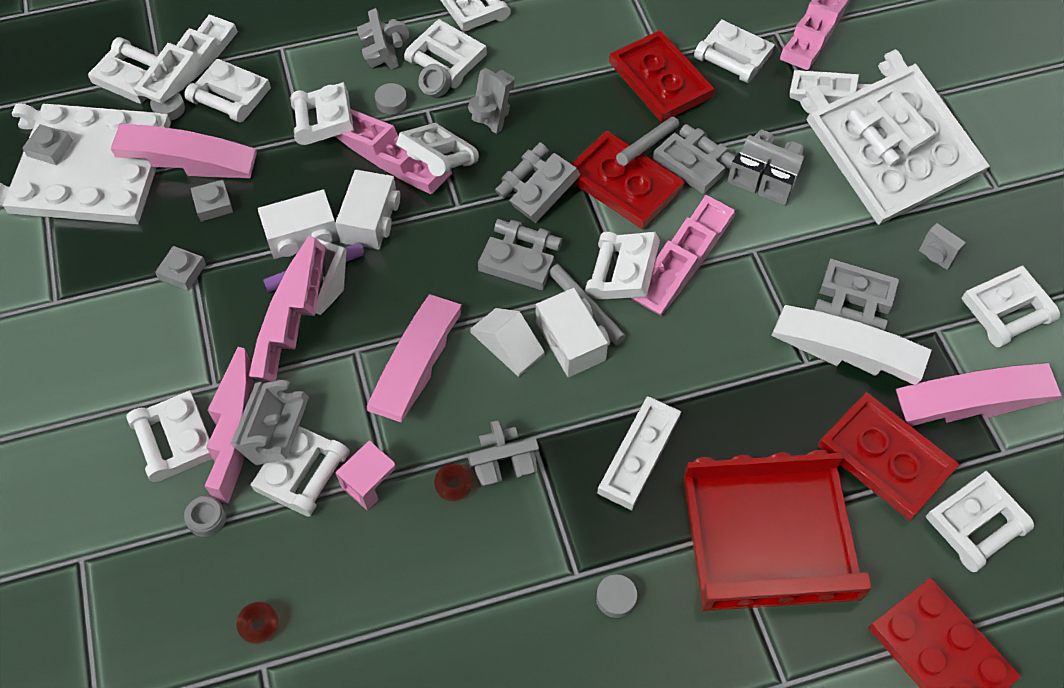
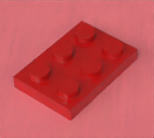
(661, 75)
(632, 190)
(888, 455)
(940, 643)

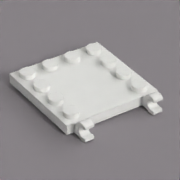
(88, 177)
(917, 177)

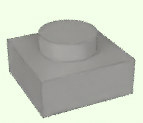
(47, 144)
(211, 200)
(942, 246)
(180, 268)

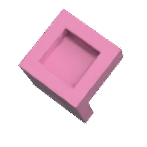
(364, 473)

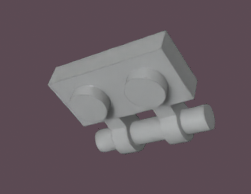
(689, 162)
(545, 185)
(516, 262)
(858, 287)

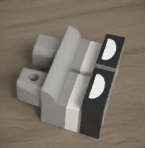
(769, 164)

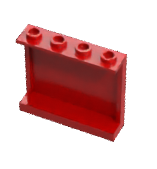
(771, 532)

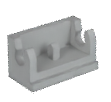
(269, 422)

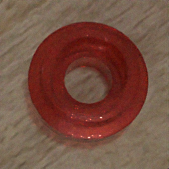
(450, 472)
(252, 612)

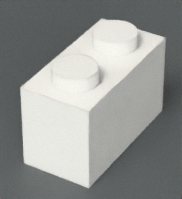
(367, 209)
(295, 219)
(572, 332)

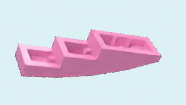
(813, 32)
(377, 143)
(175, 148)
(685, 253)
(294, 297)
(413, 358)
(978, 392)
(226, 412)

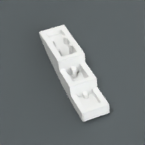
(188, 59)
(831, 84)
(853, 342)

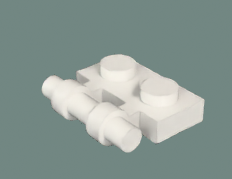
(898, 120)

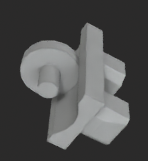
(384, 38)
(491, 98)
(487, 461)

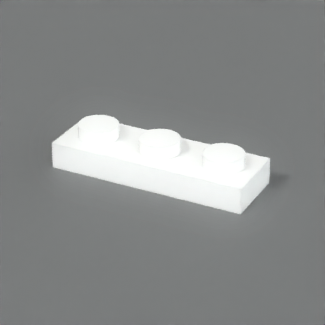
(639, 453)

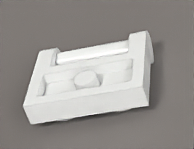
(473, 13)
(450, 45)
(735, 50)
(119, 75)
(230, 82)
(332, 113)
(431, 142)
(632, 268)
(1006, 295)
(183, 430)
(283, 477)
(973, 508)

